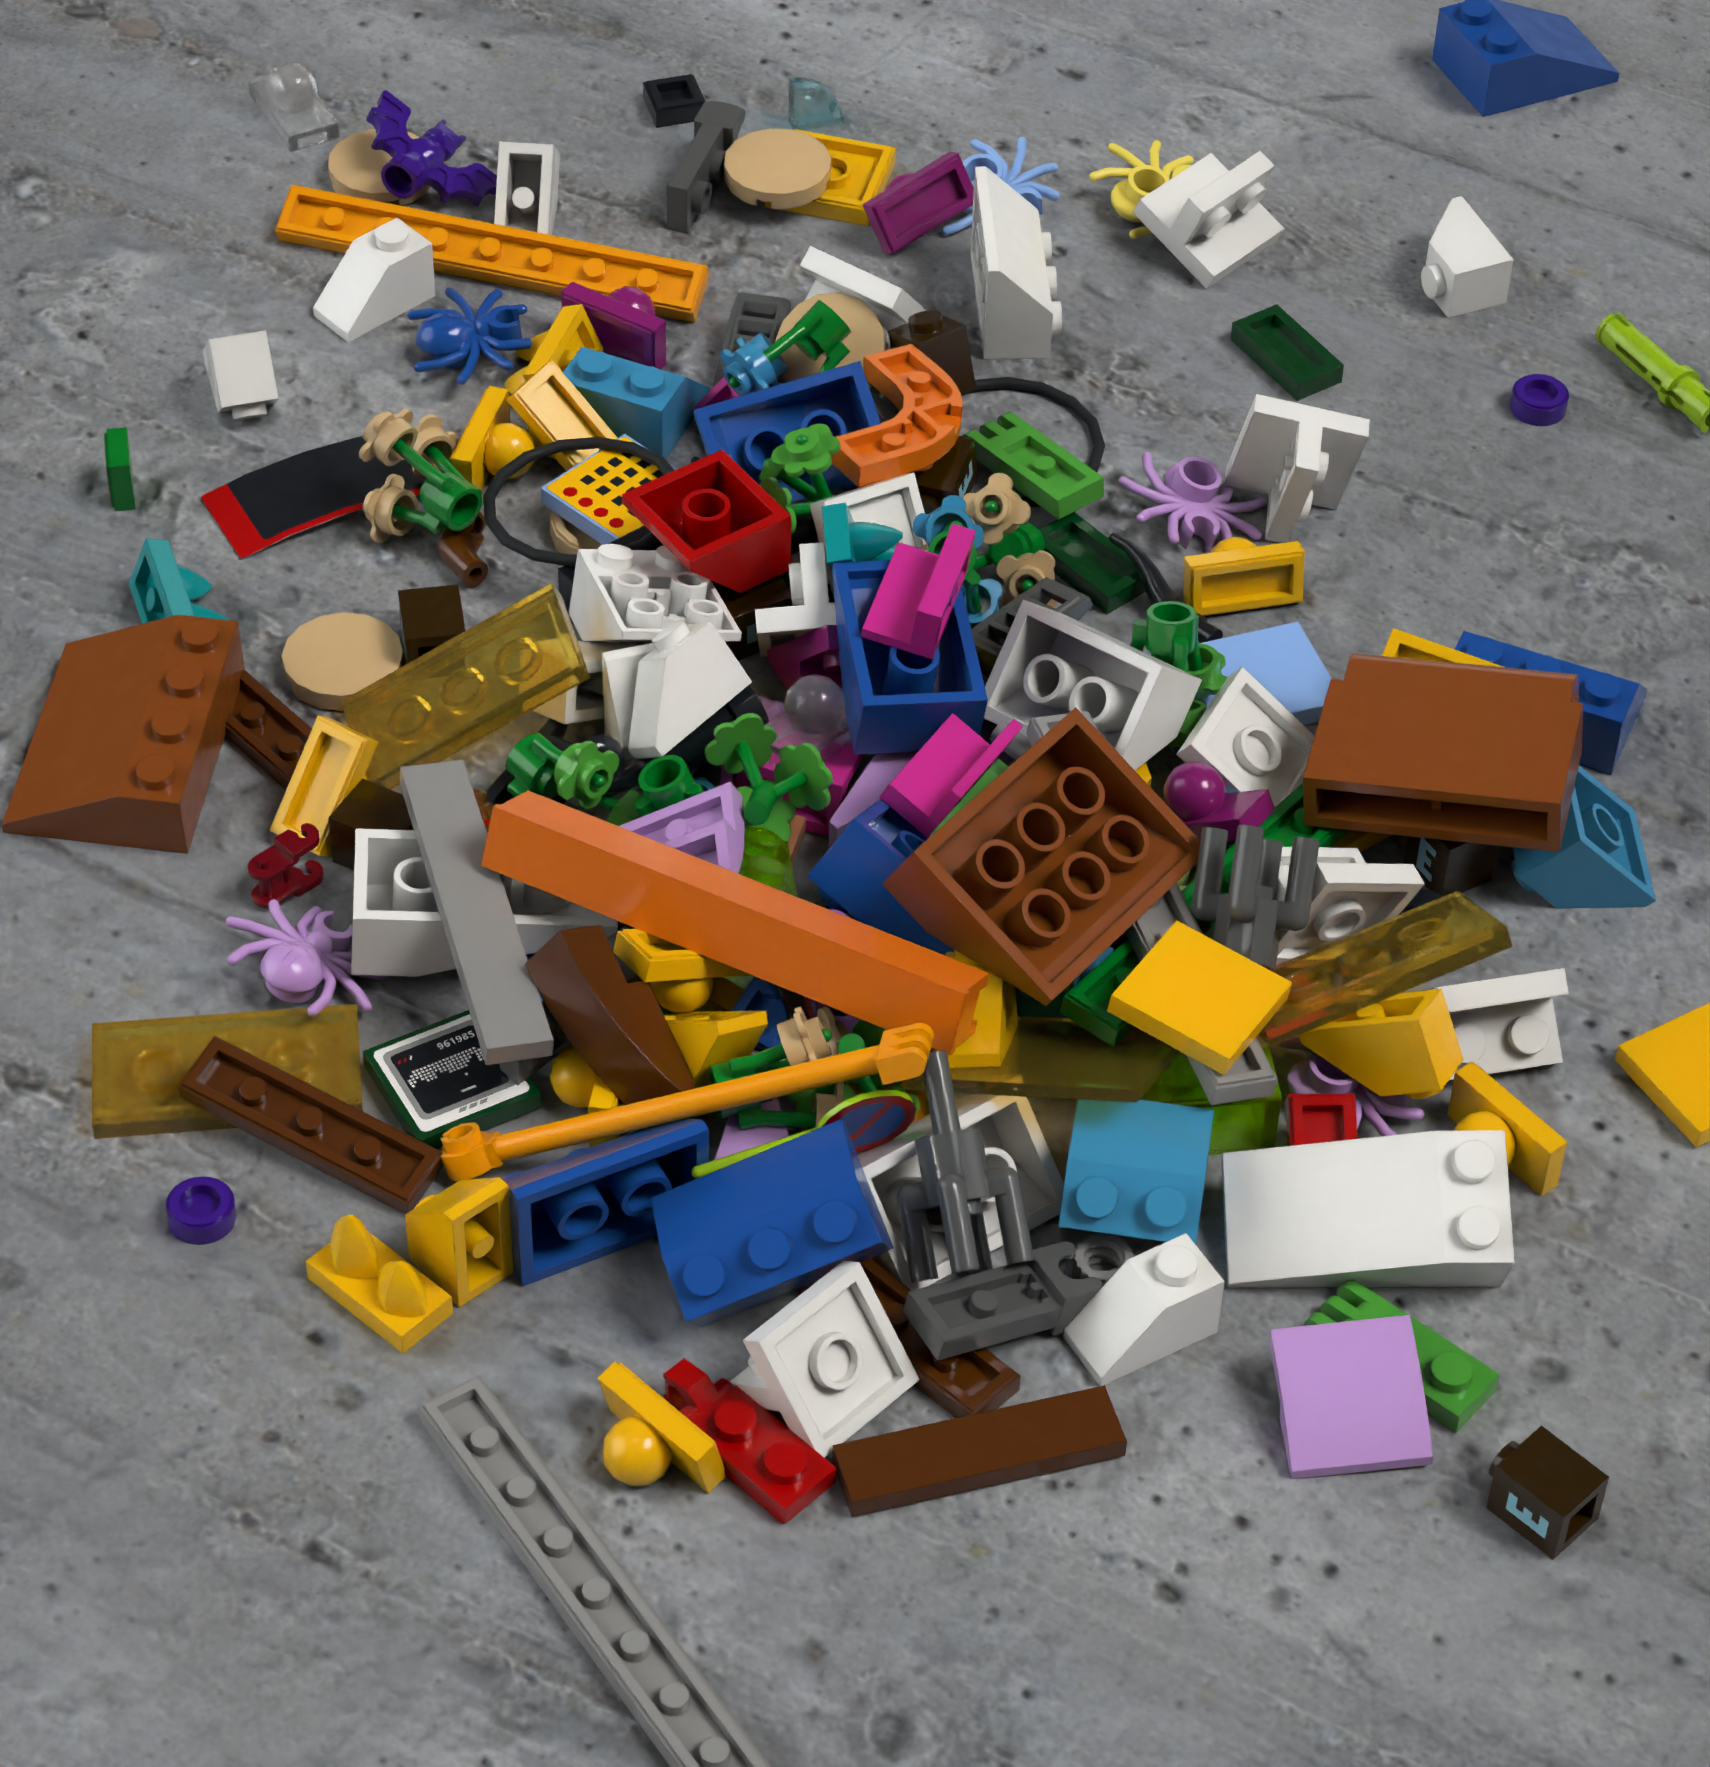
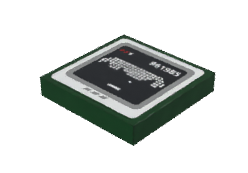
(441, 1081)

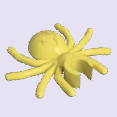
(1139, 181)

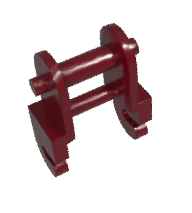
(276, 868)

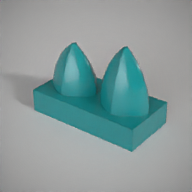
(855, 540)
(166, 588)

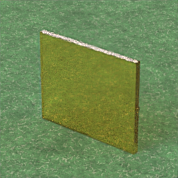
(1066, 1063)

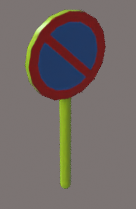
(869, 1118)

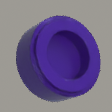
(1539, 400)
(201, 1210)

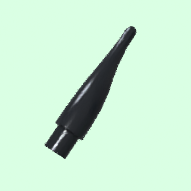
(1156, 587)

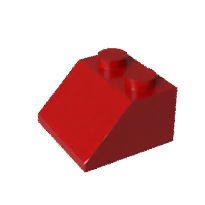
(716, 522)

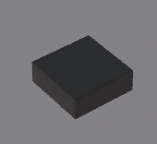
(673, 100)

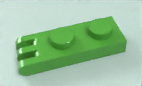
(1036, 465)
(1451, 1378)

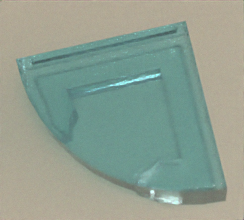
(812, 105)

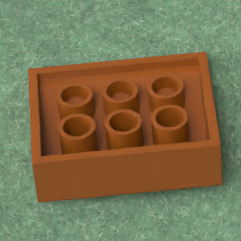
(130, 735)
(1047, 862)

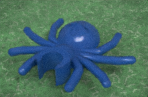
(458, 339)

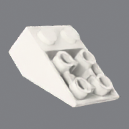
(639, 593)

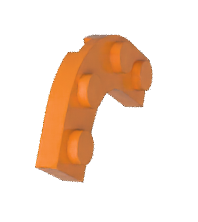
(921, 430)

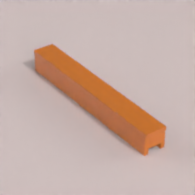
(733, 919)

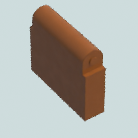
(1446, 752)

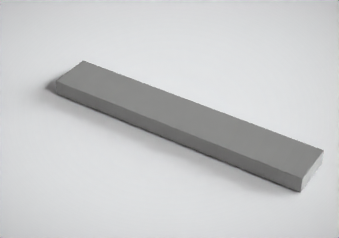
(475, 913)

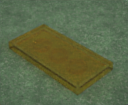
(468, 686)
(1383, 963)
(145, 1060)

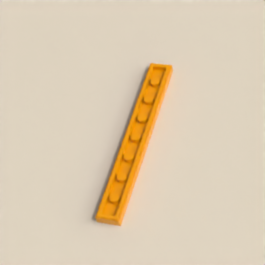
(497, 251)

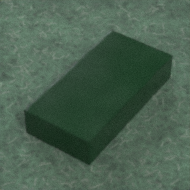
(1287, 352)
(1091, 563)

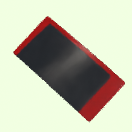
(299, 494)

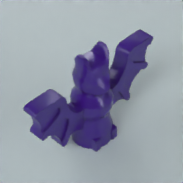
(422, 159)

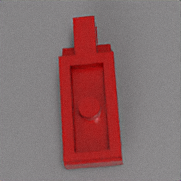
(753, 1444)

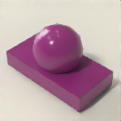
(919, 202)
(623, 322)
(1200, 800)

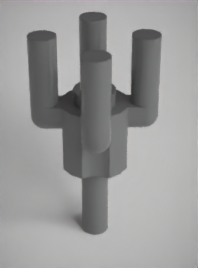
(1249, 915)
(956, 1182)

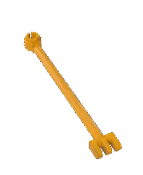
(897, 1058)

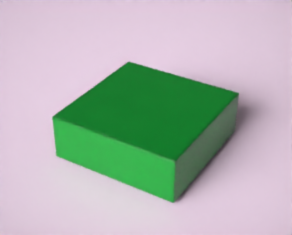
(119, 469)

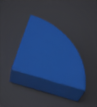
(764, 997)

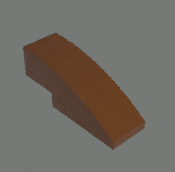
(607, 1019)

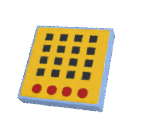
(593, 491)

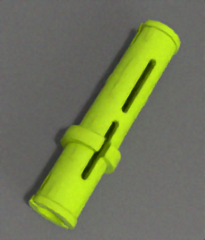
(1676, 384)

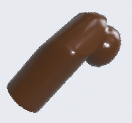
(460, 551)

